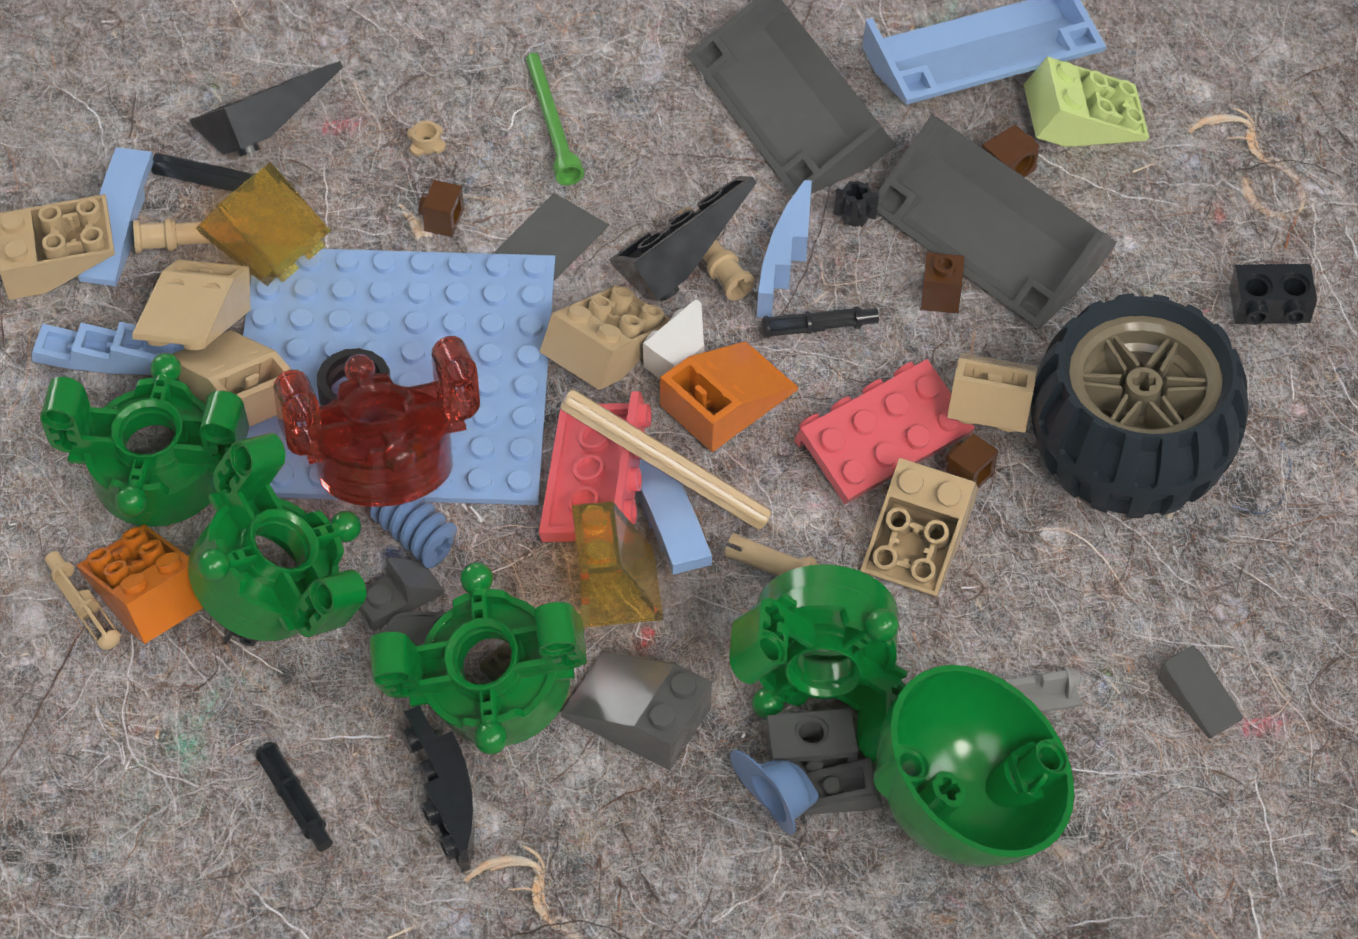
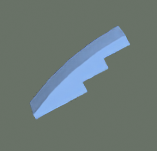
(125, 197)
(786, 245)
(97, 349)
(672, 520)

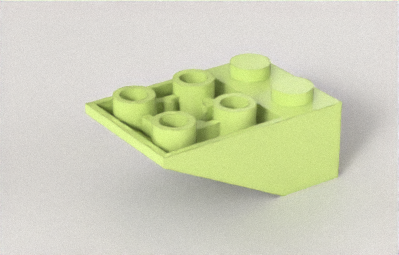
(1083, 106)

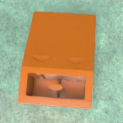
(722, 392)
(142, 582)

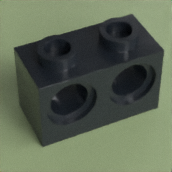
(1272, 293)

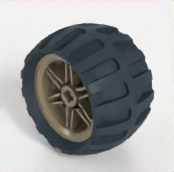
(1116, 398)

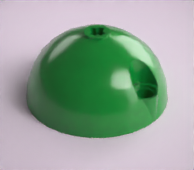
(949, 766)

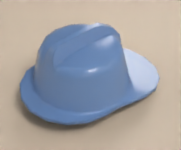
(778, 786)

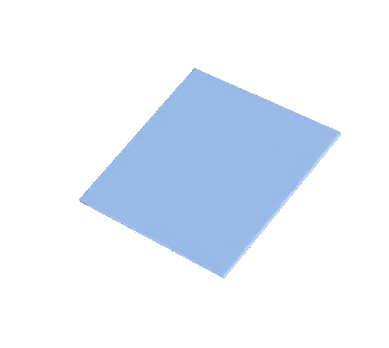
(399, 311)

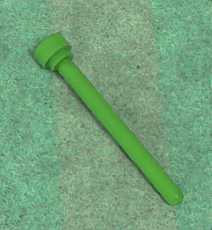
(566, 166)

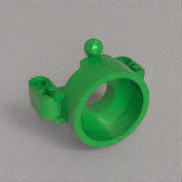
(154, 486)
(242, 585)
(817, 611)
(520, 703)

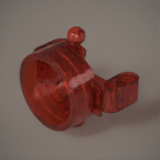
(380, 438)

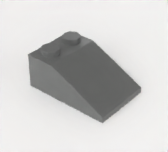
(641, 705)

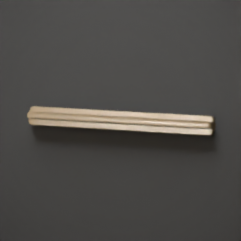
(665, 459)

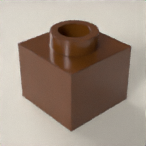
(442, 208)
(972, 460)

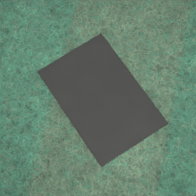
(555, 230)

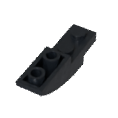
(445, 787)

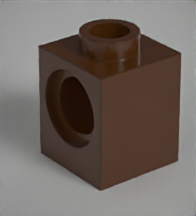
(1015, 150)
(942, 282)

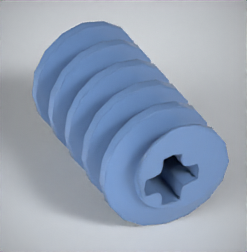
(418, 529)

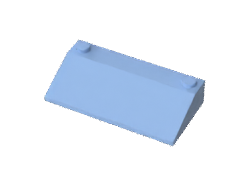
(980, 47)

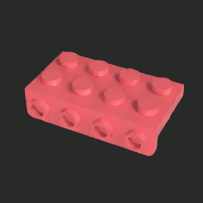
(891, 420)
(591, 470)

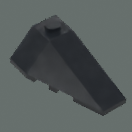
(259, 116)
(667, 258)

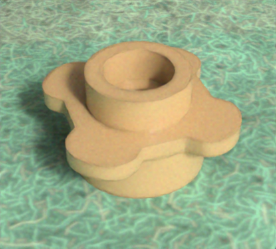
(426, 138)

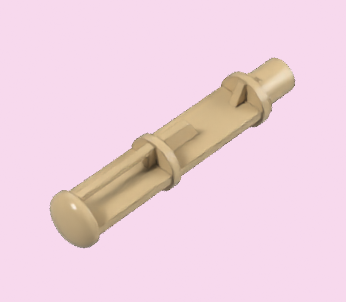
(81, 601)

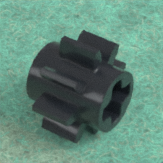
(856, 203)

